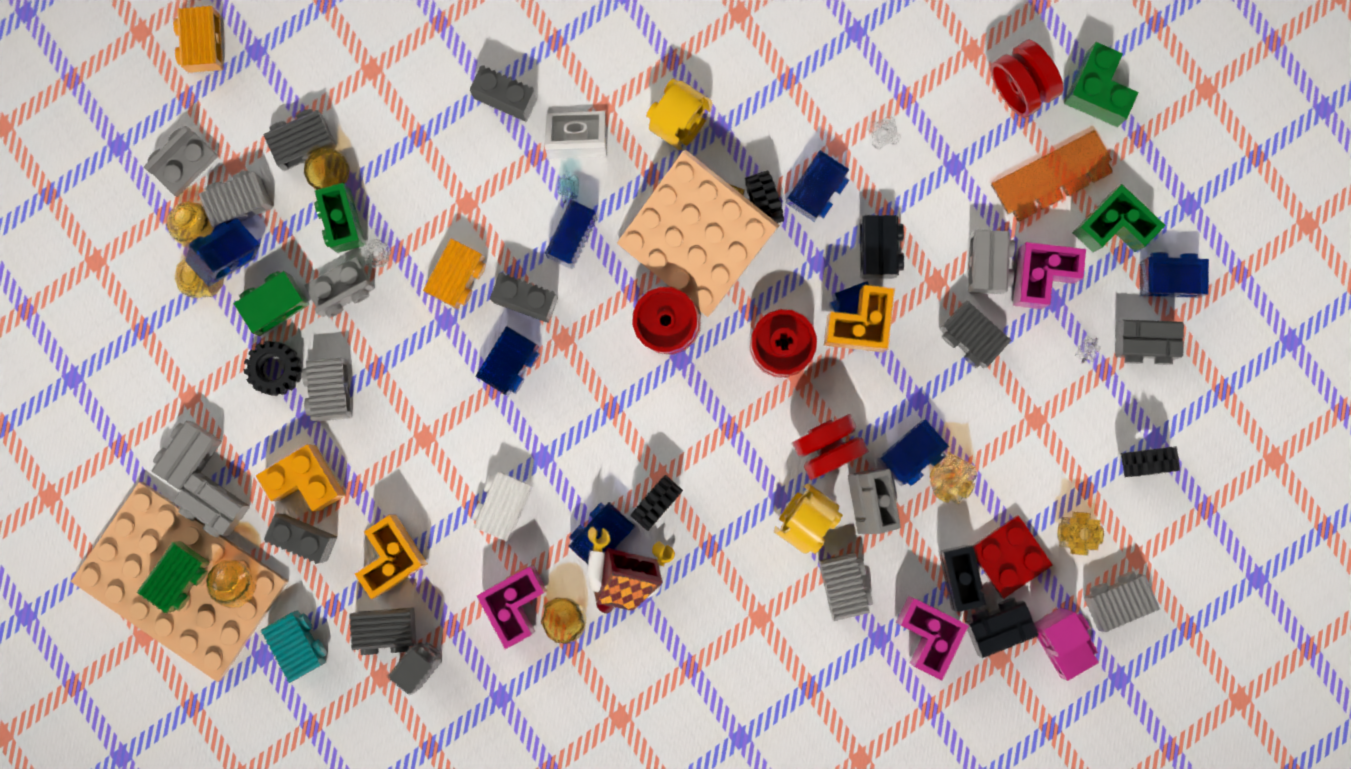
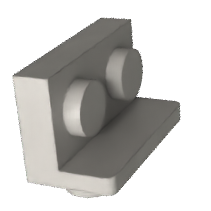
(180, 160)
(339, 287)

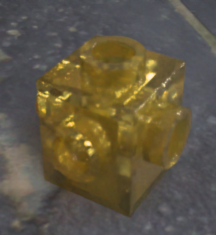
(953, 479)
(1069, 533)

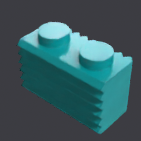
(294, 645)

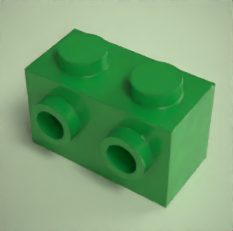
(339, 218)
(270, 302)

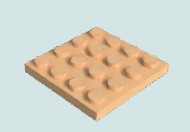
(697, 233)

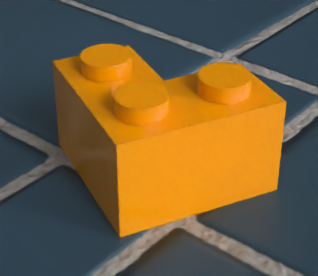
(867, 329)
(305, 472)
(397, 558)

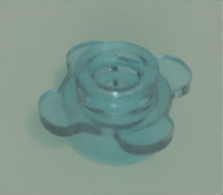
(568, 187)

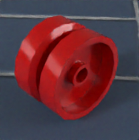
(1026, 78)
(684, 323)
(785, 326)
(830, 447)

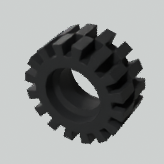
(764, 195)
(255, 368)
(1150, 462)
(656, 502)

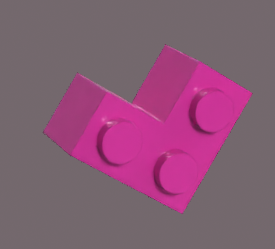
(1040, 266)
(504, 605)
(939, 634)
(1067, 642)

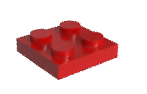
(1010, 557)

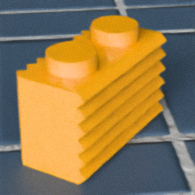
(198, 39)
(455, 274)

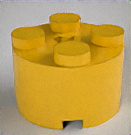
(678, 114)
(808, 520)

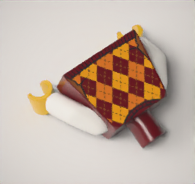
(623, 577)

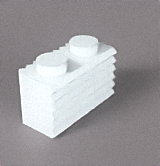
(502, 506)

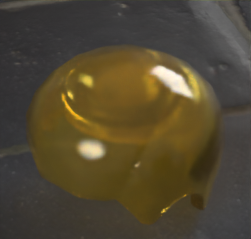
(326, 168)
(188, 222)
(191, 284)
(230, 584)
(563, 620)

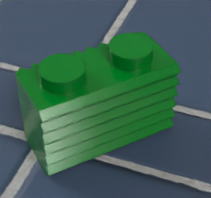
(173, 578)

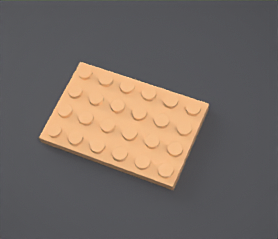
(202, 630)

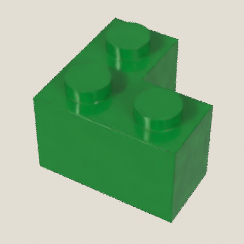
(1096, 92)
(1119, 215)

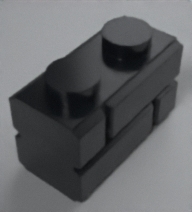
(880, 247)
(962, 578)
(1001, 627)

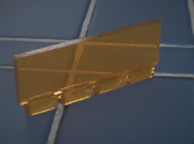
(1045, 176)

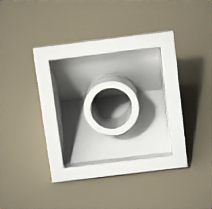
(575, 135)

